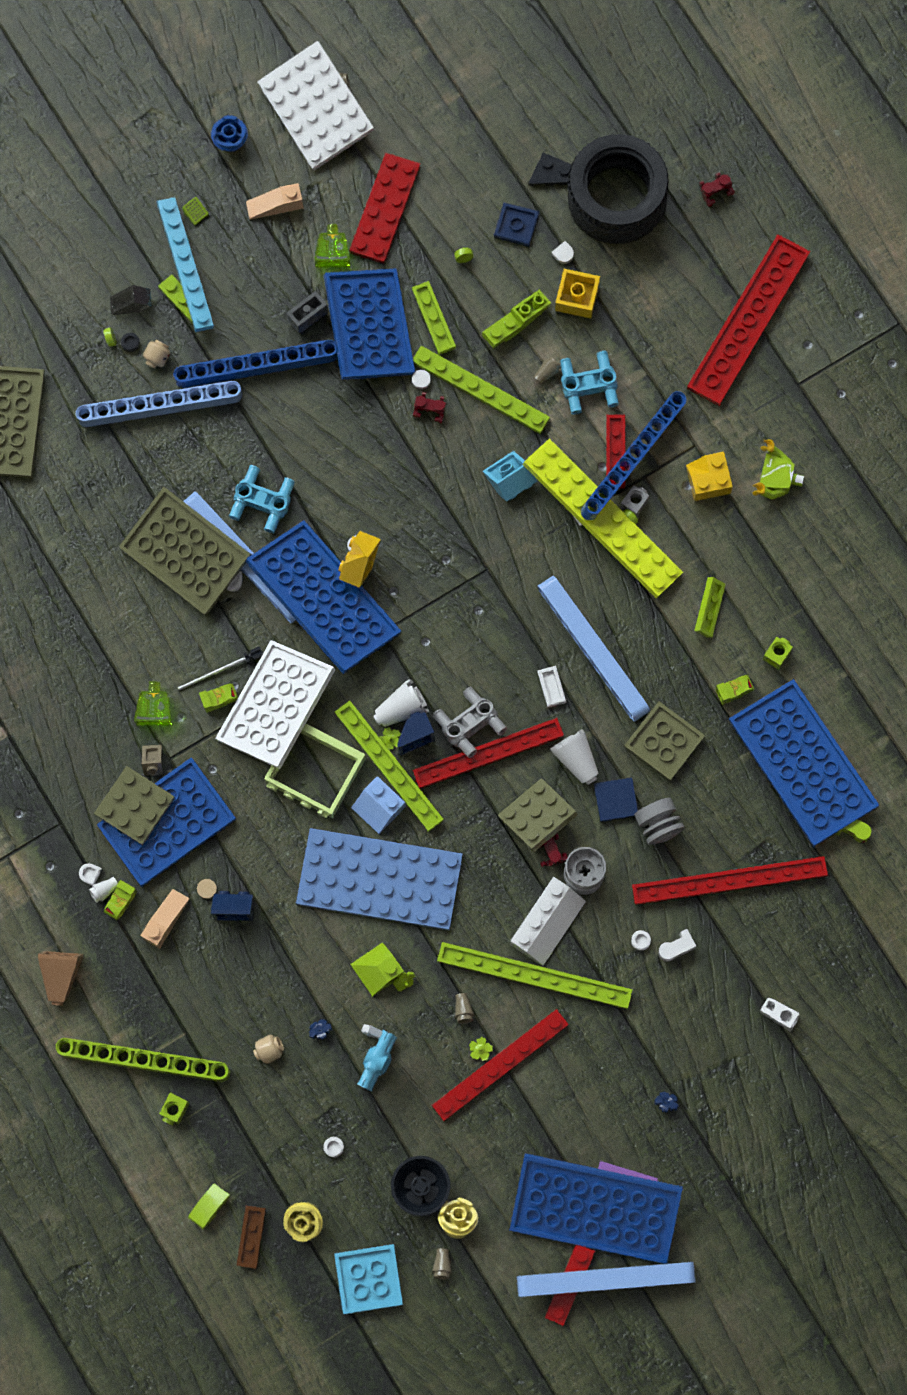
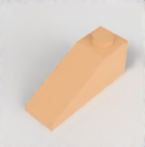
(275, 202)
(164, 918)

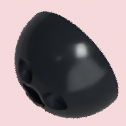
(428, 1174)

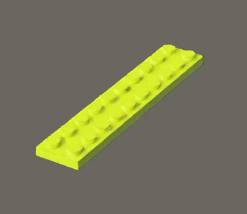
(610, 526)

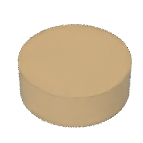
(206, 889)

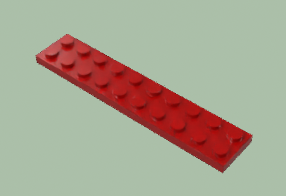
(748, 320)

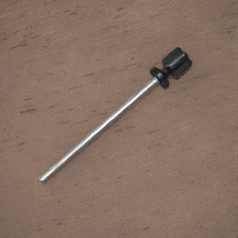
(254, 653)

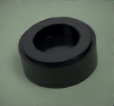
(130, 342)

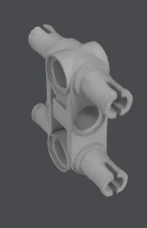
(470, 722)

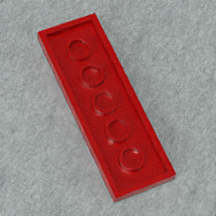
(384, 208)

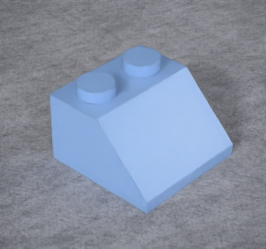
(378, 805)

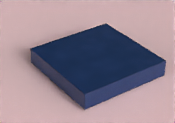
(516, 224)
(615, 799)

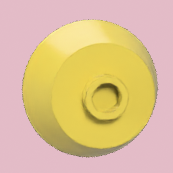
(458, 1218)
(303, 1221)

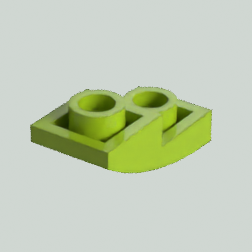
(208, 1205)

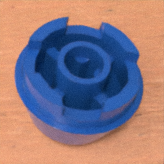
(229, 133)

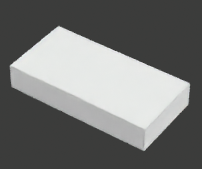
(551, 686)

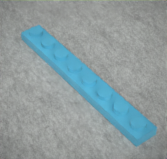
(185, 264)

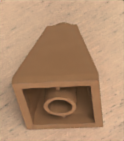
(59, 973)

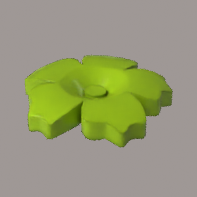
(391, 738)
(404, 980)
(480, 1049)

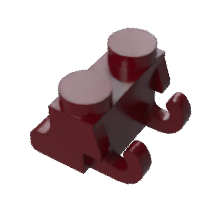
(721, 183)
(424, 403)
(553, 853)

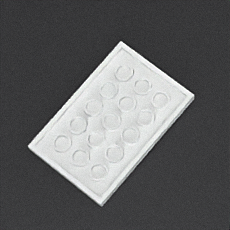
(316, 105)
(275, 704)

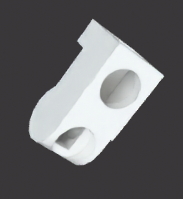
(677, 948)
(780, 1014)

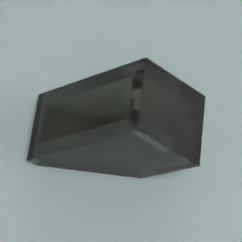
(131, 300)

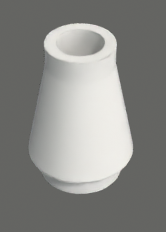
(103, 889)

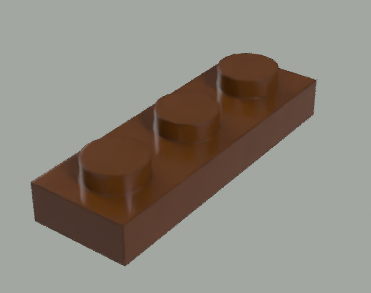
(251, 1237)

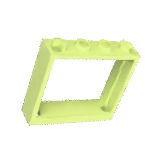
(335, 745)

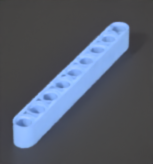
(151, 399)
(199, 505)
(593, 648)
(605, 1279)

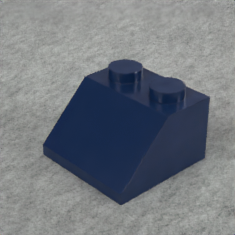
(415, 733)
(233, 906)

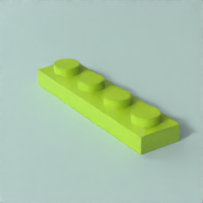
(433, 318)

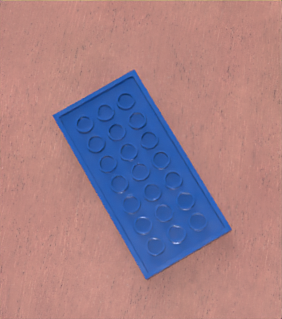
(333, 612)
(803, 763)
(596, 1208)

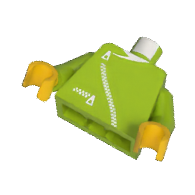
(776, 473)

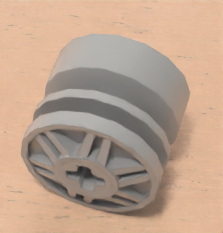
(660, 824)
(593, 864)

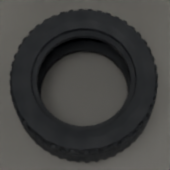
(625, 153)

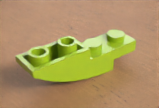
(517, 319)

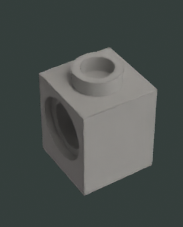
(639, 493)

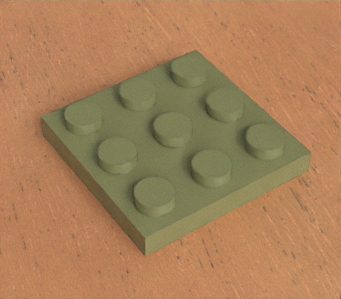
(664, 741)
(134, 805)
(537, 815)

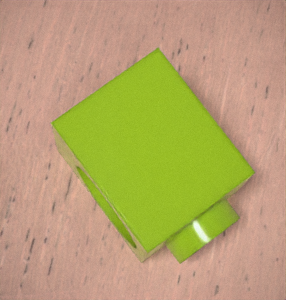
(778, 660)
(170, 1101)

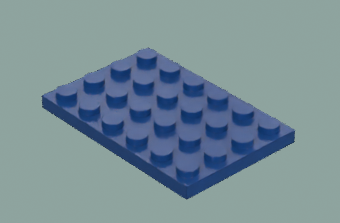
(369, 324)
(188, 823)

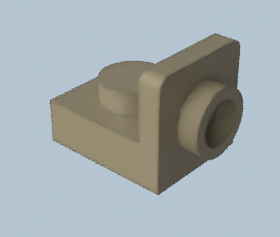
(152, 760)

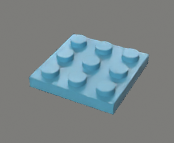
(368, 1279)

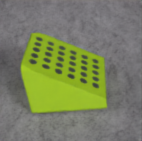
(195, 211)

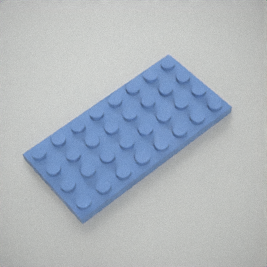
(379, 879)

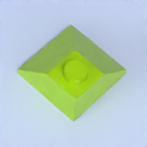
(377, 969)

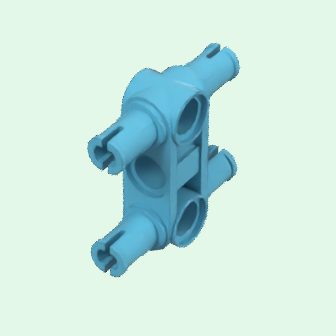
(589, 382)
(262, 499)
(377, 1060)

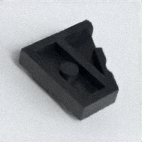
(550, 171)

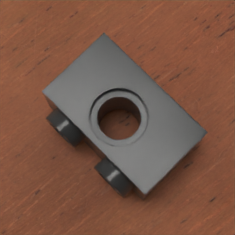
(307, 312)

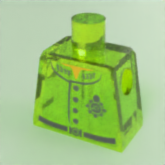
(332, 249)
(153, 707)

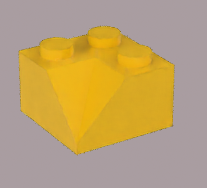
(577, 293)
(709, 476)
(360, 559)

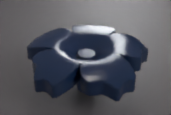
(319, 1029)
(666, 1102)

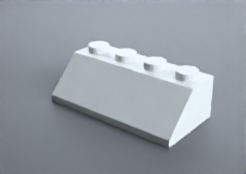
(547, 921)

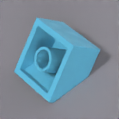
(509, 476)

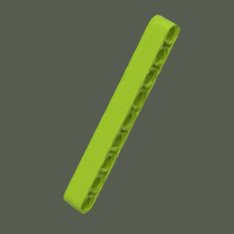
(134, 1054)

